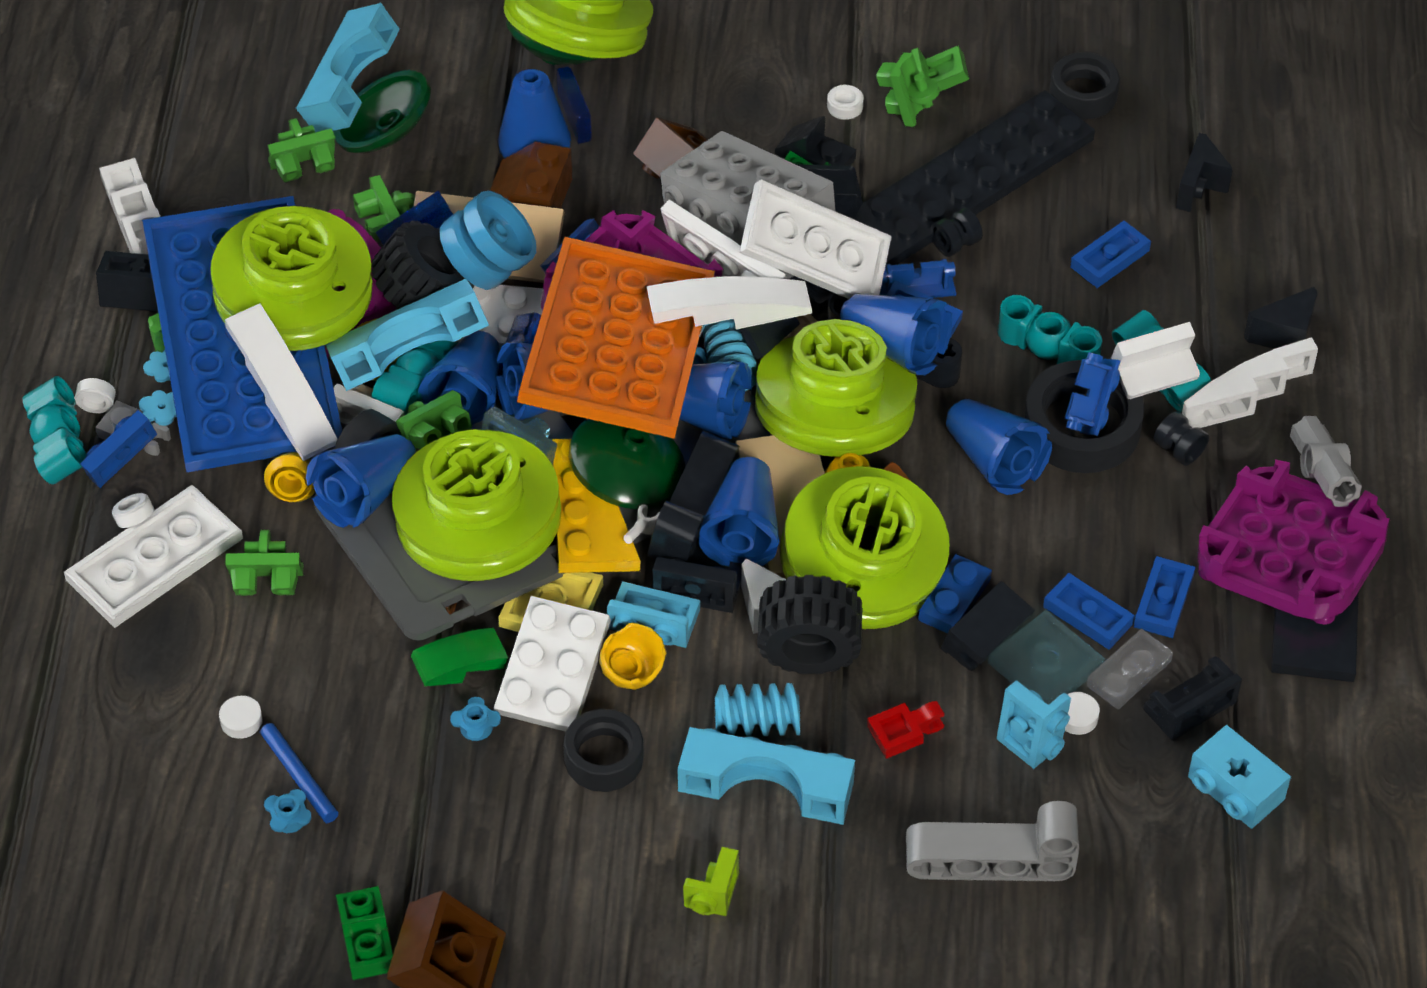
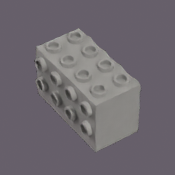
(719, 181)

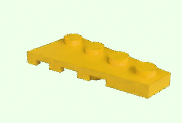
(589, 527)

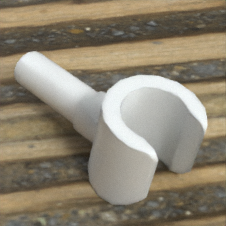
(643, 525)

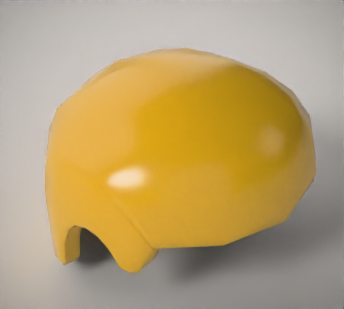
(632, 656)

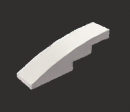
(129, 201)
(740, 298)
(281, 382)
(1237, 391)

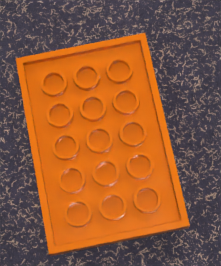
(599, 342)

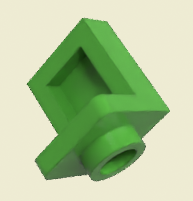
(946, 67)

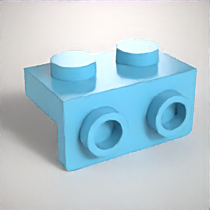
(665, 612)

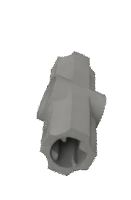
(1325, 461)

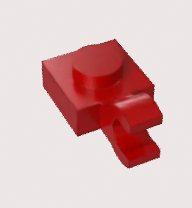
(901, 729)

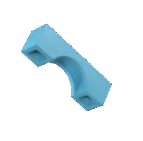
(360, 40)
(437, 317)
(719, 761)

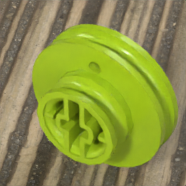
(583, 26)
(294, 267)
(834, 391)
(476, 505)
(887, 579)

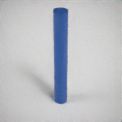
(299, 773)

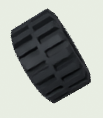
(413, 265)
(810, 624)

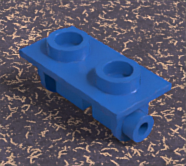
(931, 278)
(1090, 412)

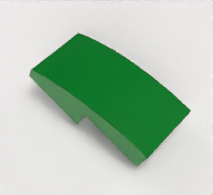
(452, 657)
(365, 932)

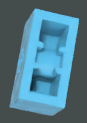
(1238, 777)

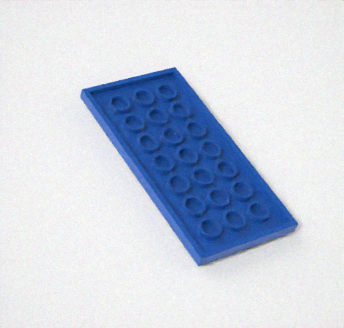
(214, 393)

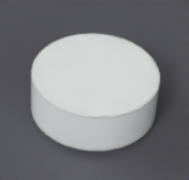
(845, 102)
(94, 395)
(132, 510)
(1083, 713)
(240, 717)

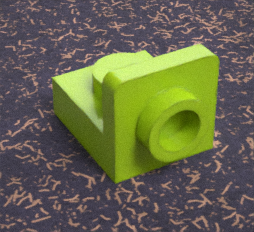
(716, 892)

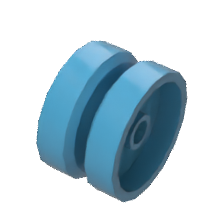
(488, 240)

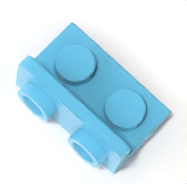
(1032, 726)

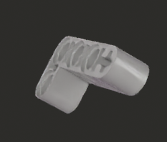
(997, 849)

